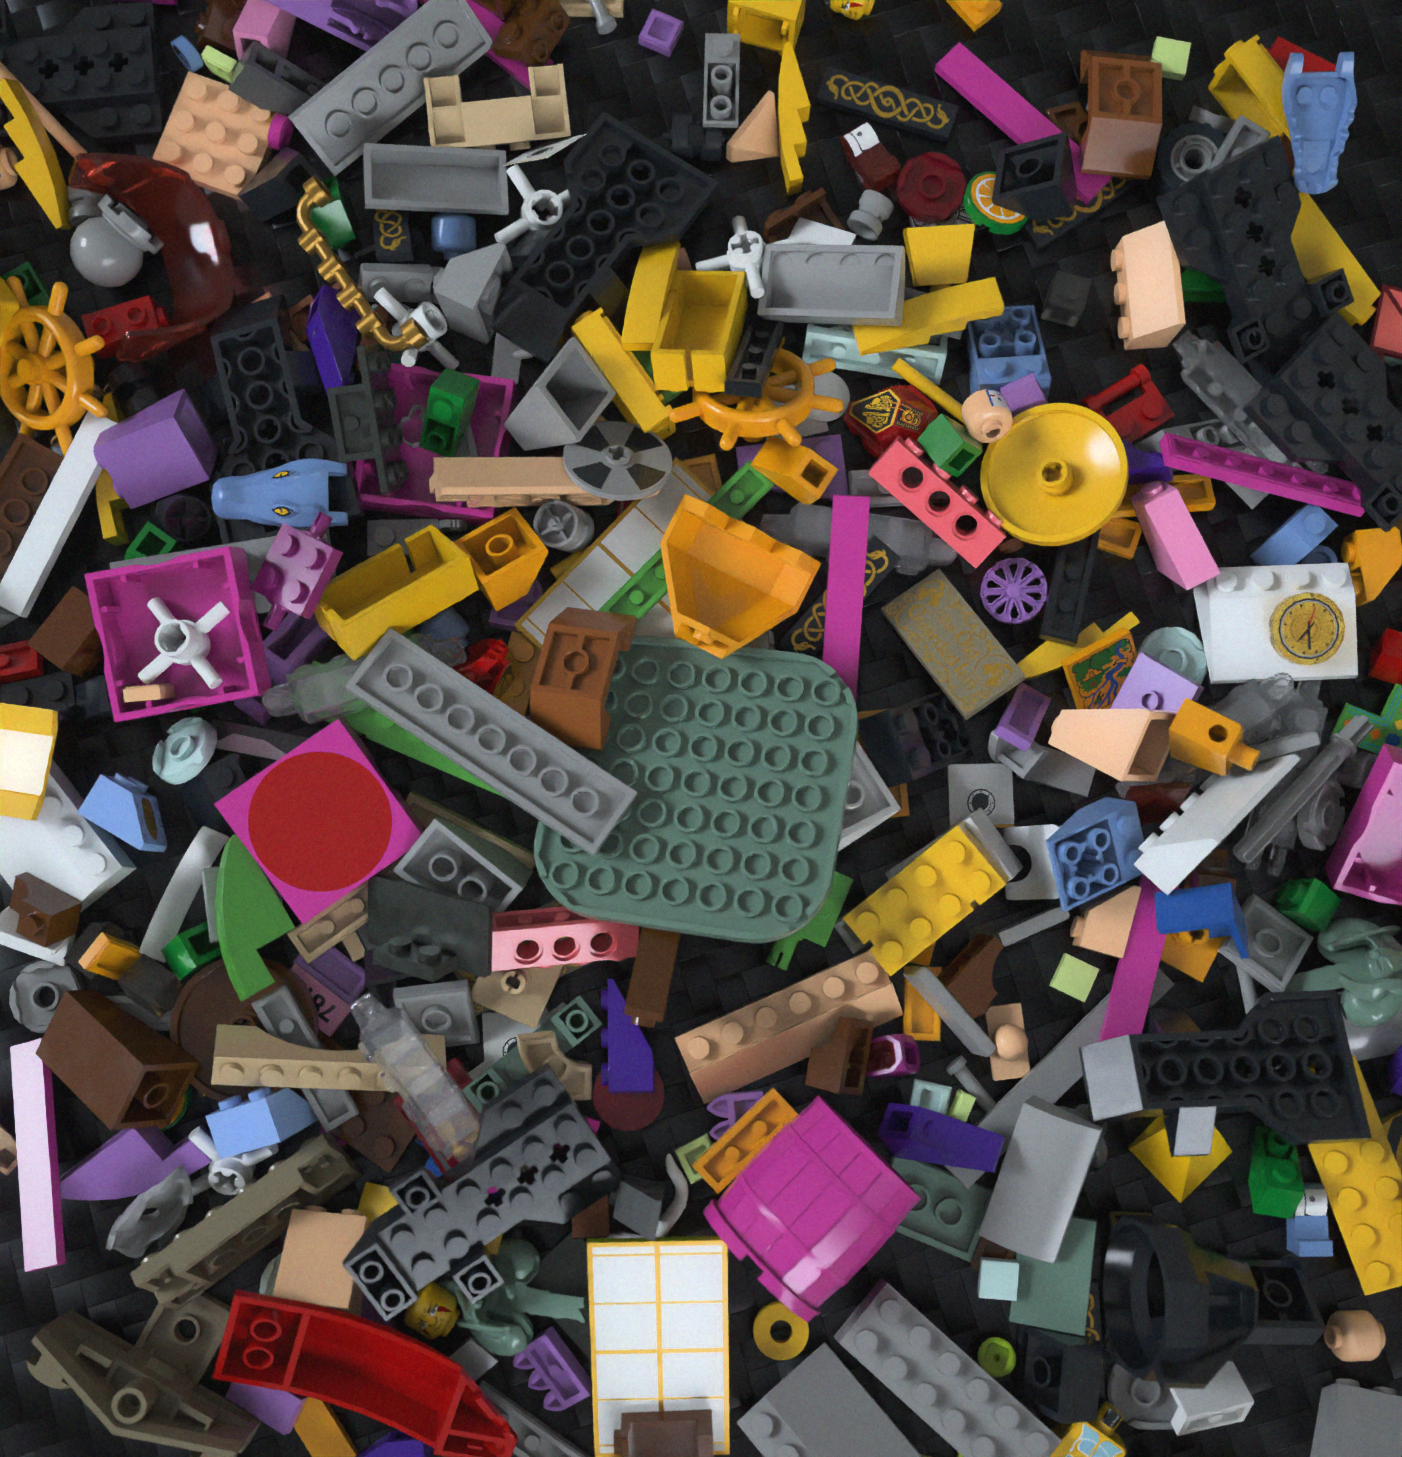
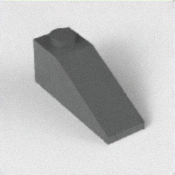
(272, 81)
(638, 1204)

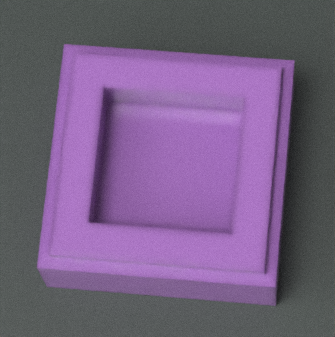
(661, 32)

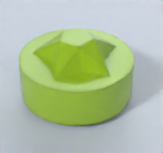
(997, 1357)

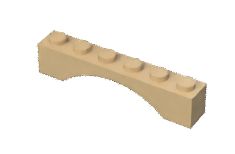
(258, 1059)

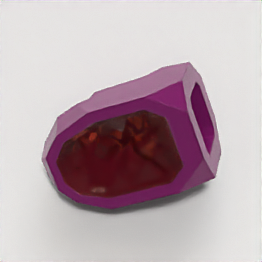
(893, 1056)

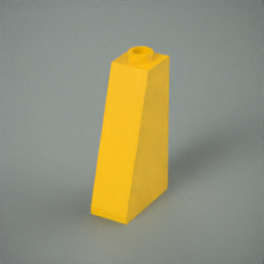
(1322, 251)

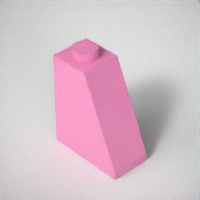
(266, 25)
(1173, 536)

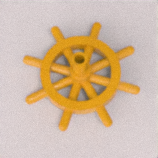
(47, 369)
(760, 417)

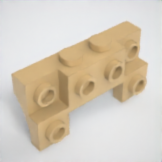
(501, 120)

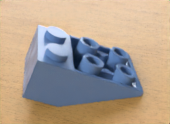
(1006, 350)
(1095, 850)

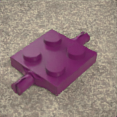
(296, 571)

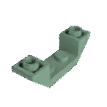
(571, 1027)

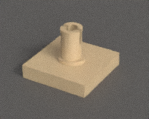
(518, 993)

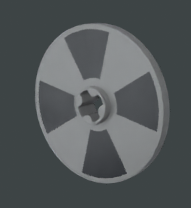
(618, 461)

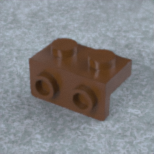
(218, 24)
(531, 32)

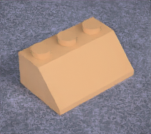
(1148, 288)

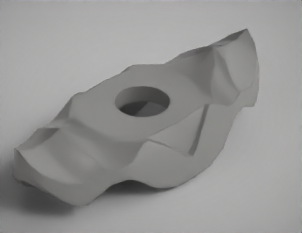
(136, 1232)

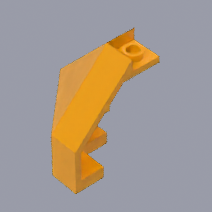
(728, 578)

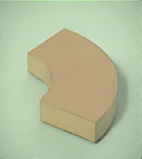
(541, 1048)

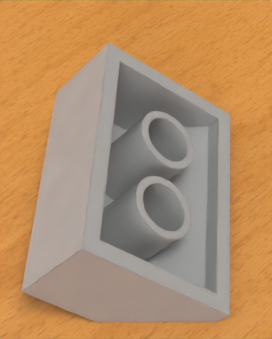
(473, 289)

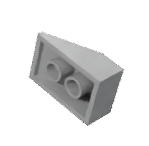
(464, 865)

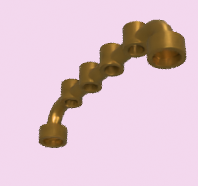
(334, 269)

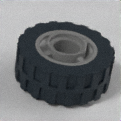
(1187, 141)

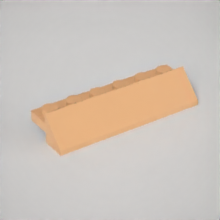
(508, 482)
(785, 1025)

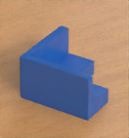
(1203, 907)

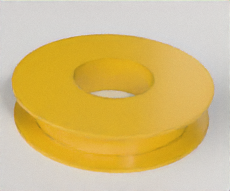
(776, 1348)

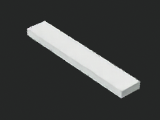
(53, 519)

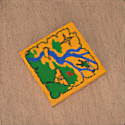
(1100, 670)

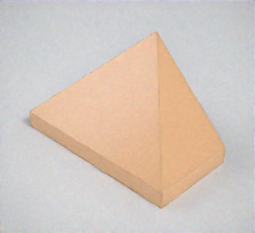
(757, 134)

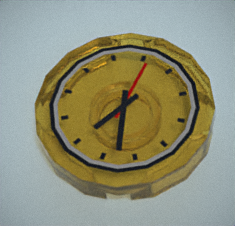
(1306, 628)

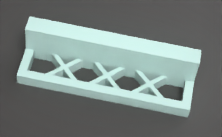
(840, 344)

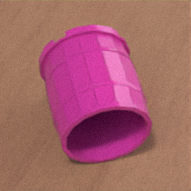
(811, 1208)

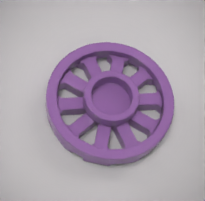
(1014, 591)

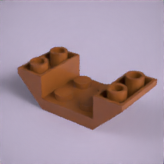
(1121, 113)
(577, 674)

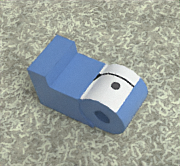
(1308, 1226)

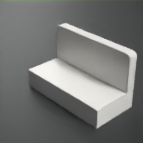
(12, 939)
(1218, 1404)

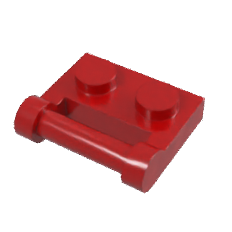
(1139, 415)

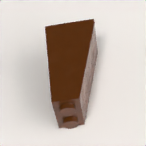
(115, 1062)

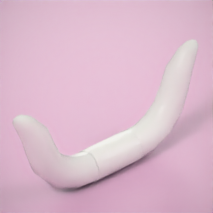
(675, 1208)

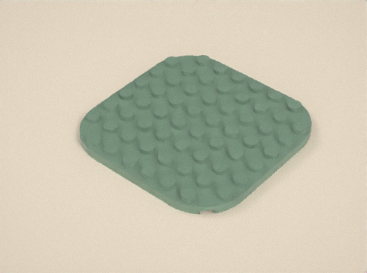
(735, 797)

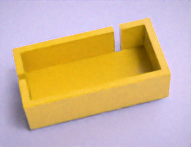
(699, 330)
(385, 595)
(926, 898)

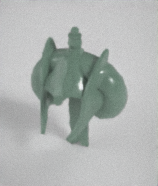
(1366, 966)
(499, 1316)

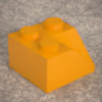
(504, 557)

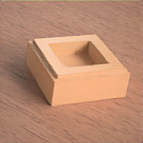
(148, 692)

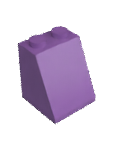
(157, 451)

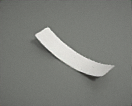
(181, 892)

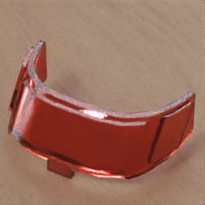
(193, 239)

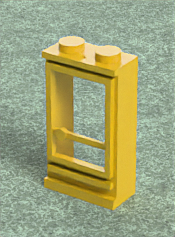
(1251, 86)
(633, 387)

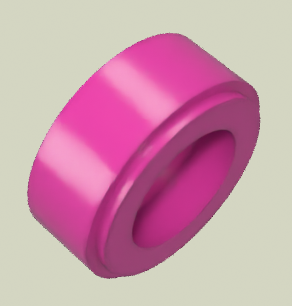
(280, 132)

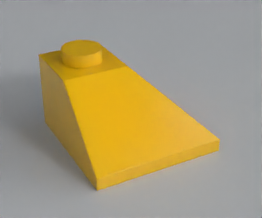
(1176, 1174)

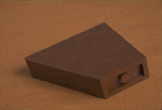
(652, 976)

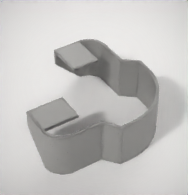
(1202, 115)
(408, 418)

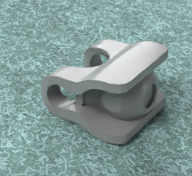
(1040, 880)

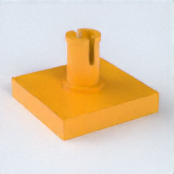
(1190, 952)

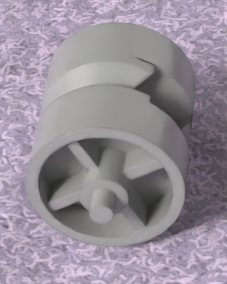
(564, 526)

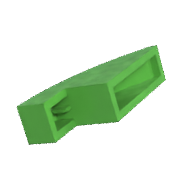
(246, 918)

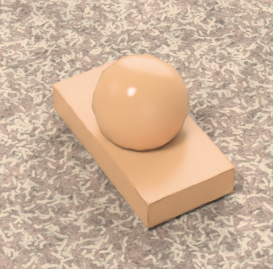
(1007, 1031)

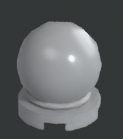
(111, 246)

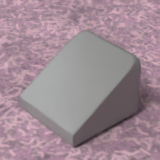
(473, 1357)

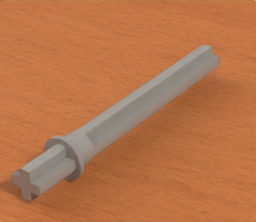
(1291, 801)

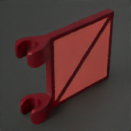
(1386, 326)

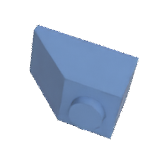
(1294, 537)

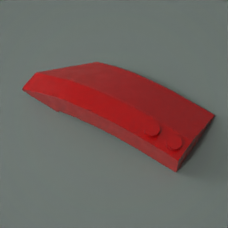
(362, 1369)

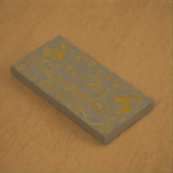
(953, 644)

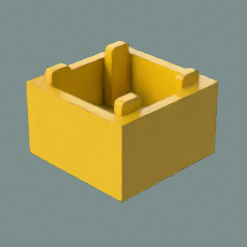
(766, 22)

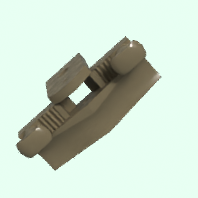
(149, 1387)

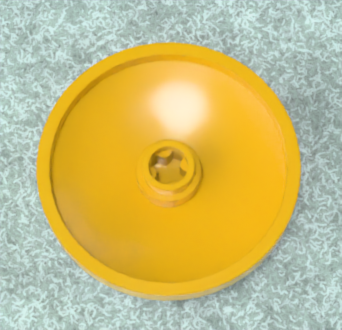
(1055, 474)

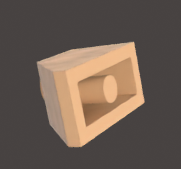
(1107, 923)

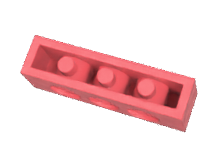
(971, 544)
(548, 925)

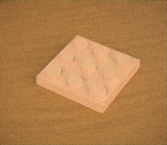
(215, 136)

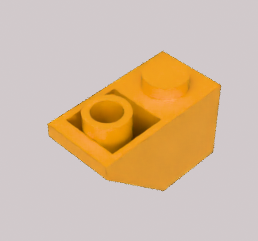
(794, 469)
(1372, 560)

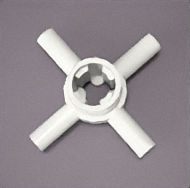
(528, 218)
(744, 254)
(429, 318)
(188, 652)
(229, 1173)

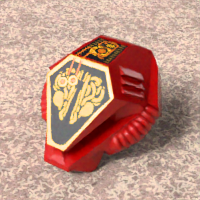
(889, 414)
(488, 666)

